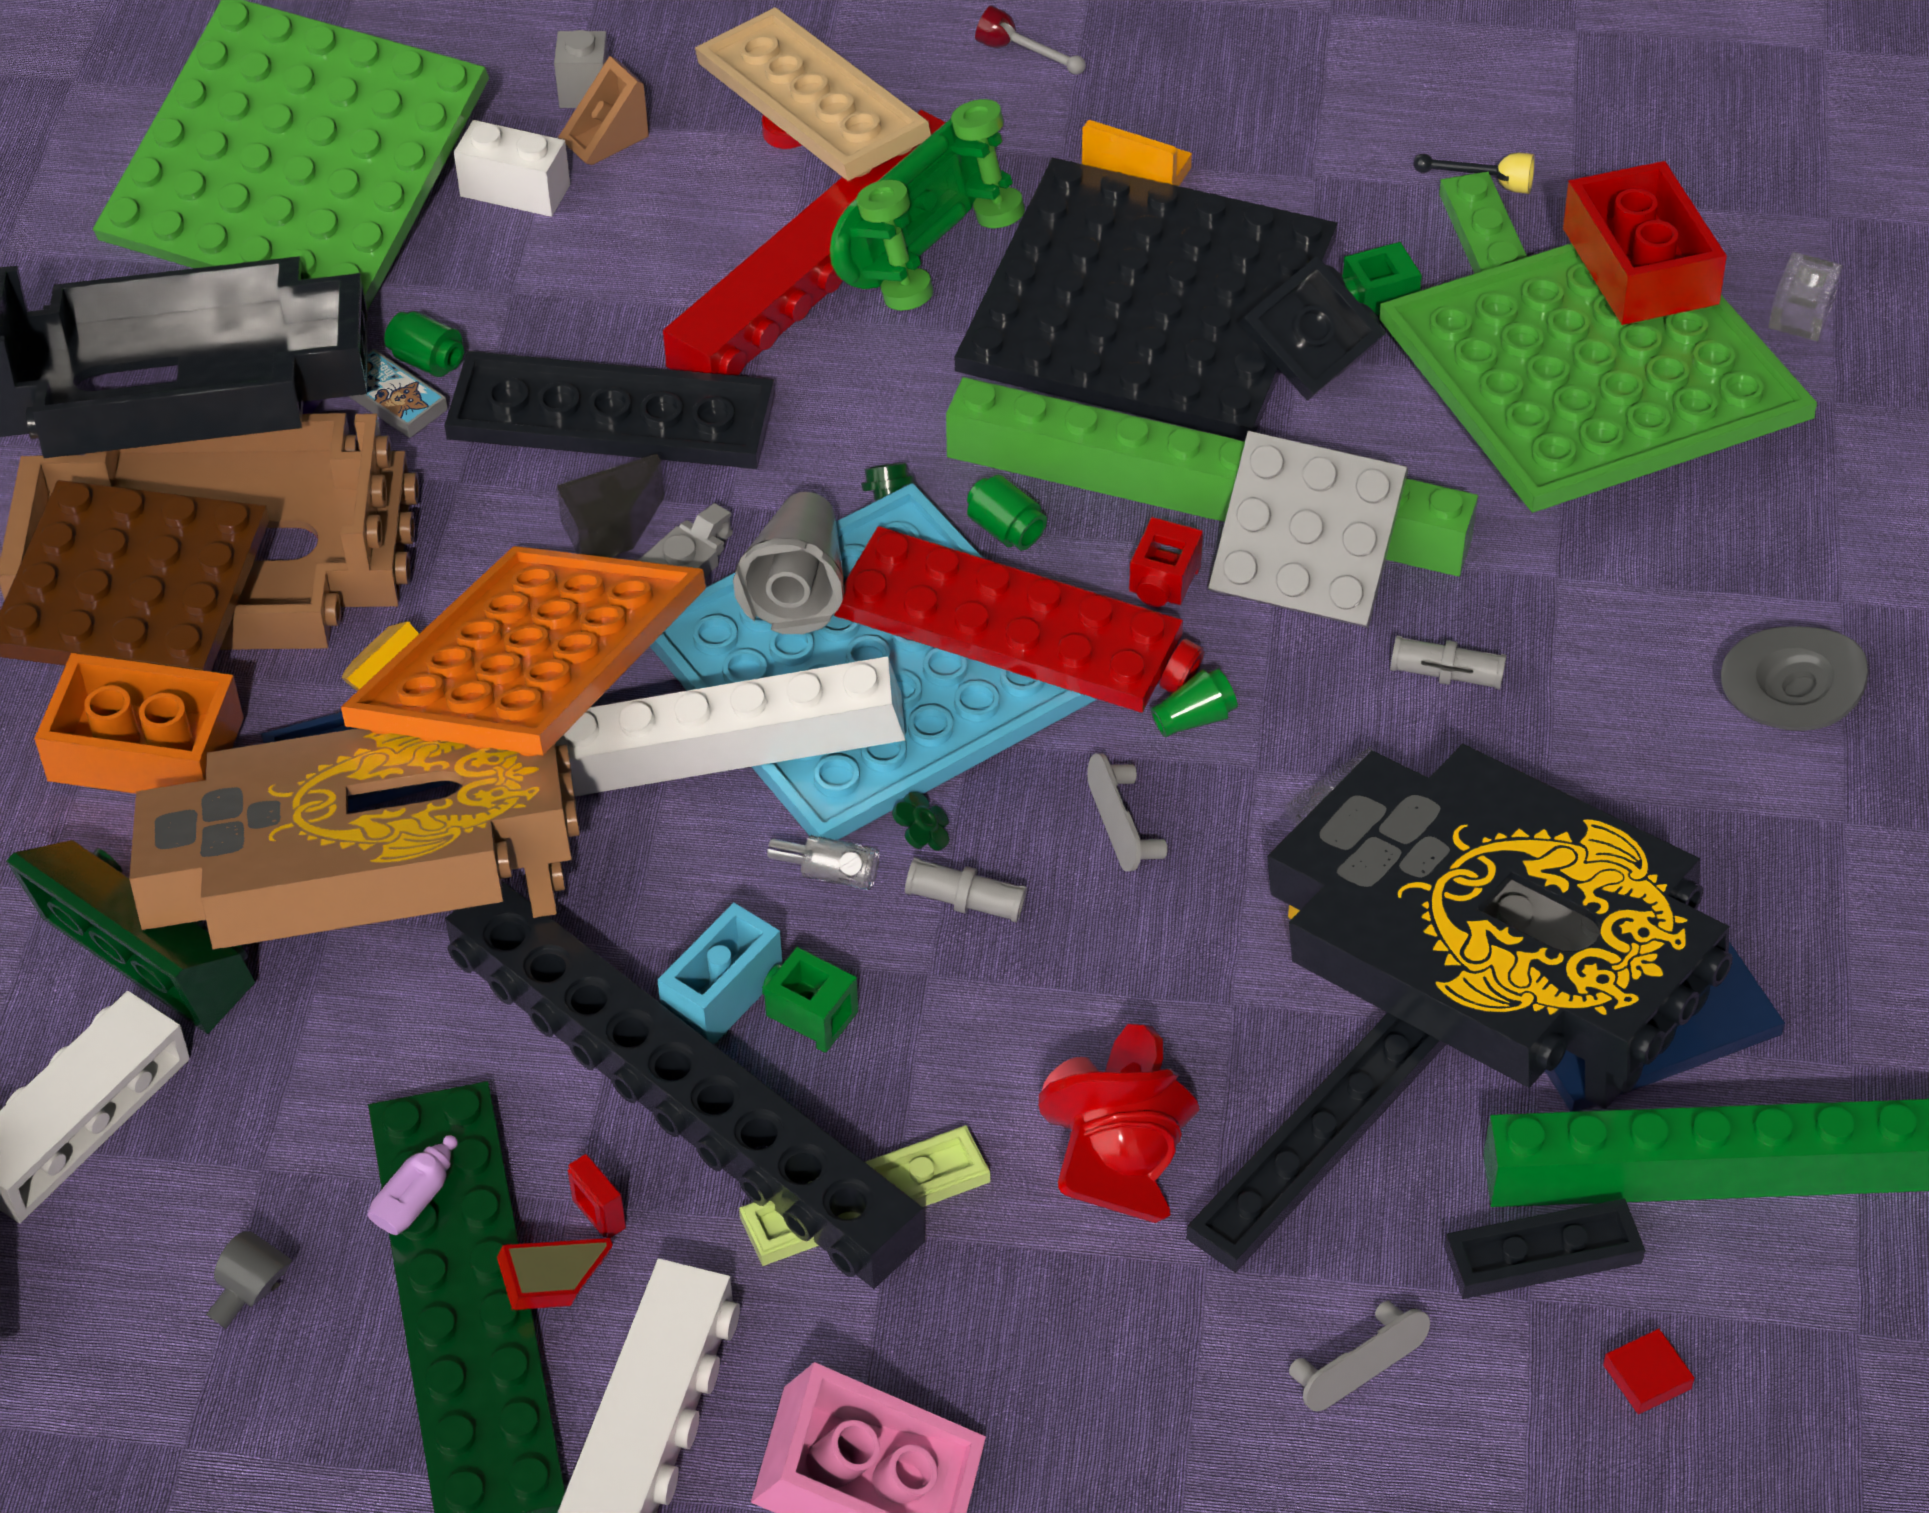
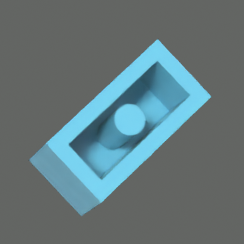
(721, 972)

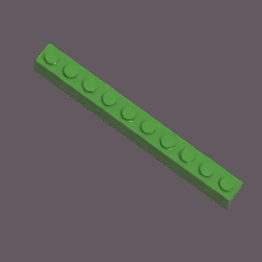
(1164, 465)

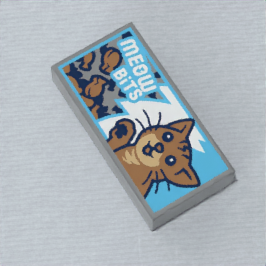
(399, 396)

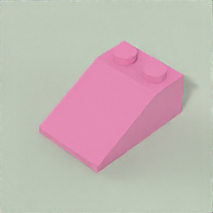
(862, 1452)

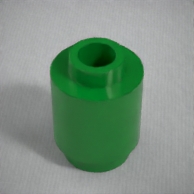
(424, 343)
(1006, 512)

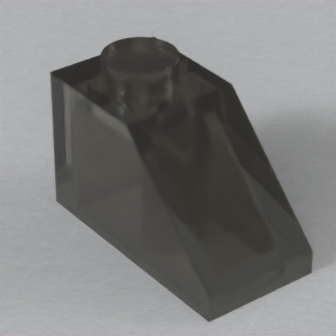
(611, 507)

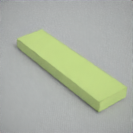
(923, 1171)

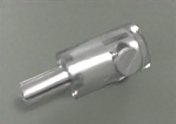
(831, 860)

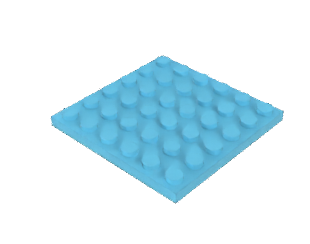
(951, 705)

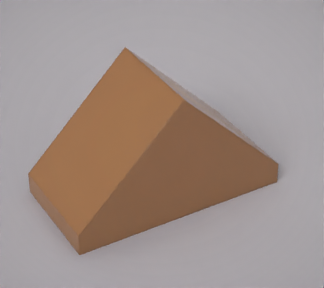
(608, 115)

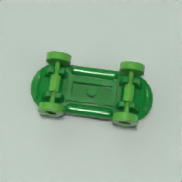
(920, 201)

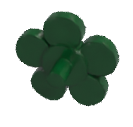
(923, 823)

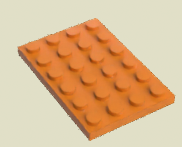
(524, 650)

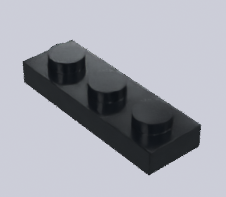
(1544, 1248)

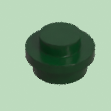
(886, 479)

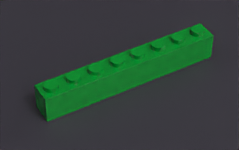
(1707, 1153)

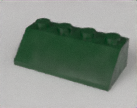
(96, 908)

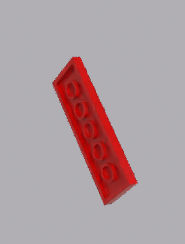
(1010, 619)

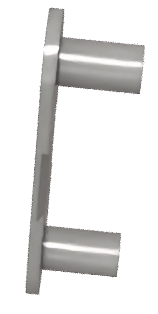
(1118, 822)
(1349, 1371)

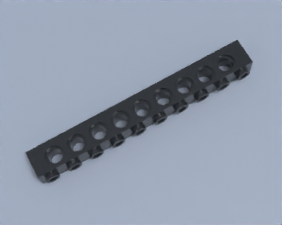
(604, 1014)

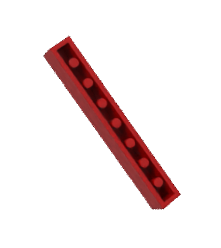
(769, 287)

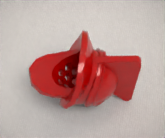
(1121, 1126)

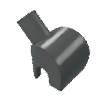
(247, 1274)

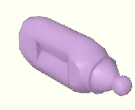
(412, 1188)

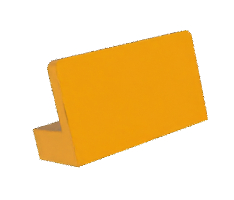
(1133, 154)

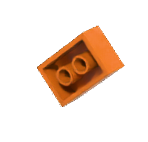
(135, 724)

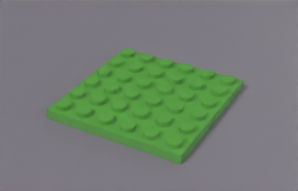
(292, 147)
(1573, 395)

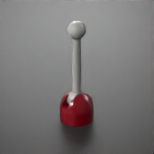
(998, 30)

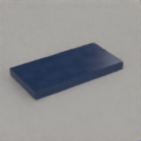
(1730, 1021)

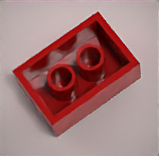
(1644, 242)

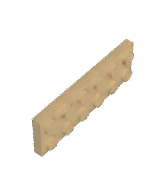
(813, 94)

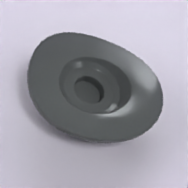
(1795, 677)

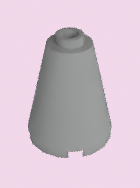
(793, 568)

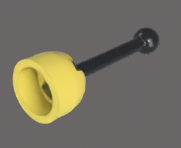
(1513, 172)

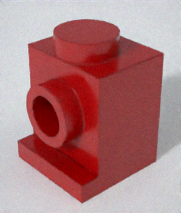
(1161, 574)

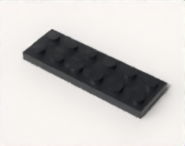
(610, 409)

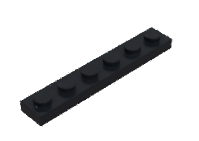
(1312, 1141)

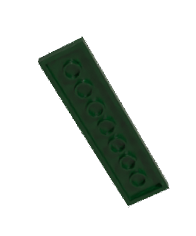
(467, 1349)

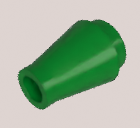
(1197, 703)

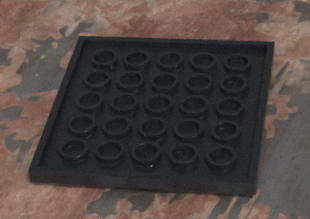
(1138, 298)

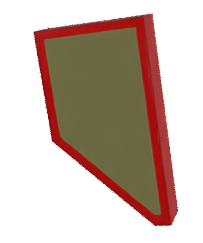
(550, 1271)

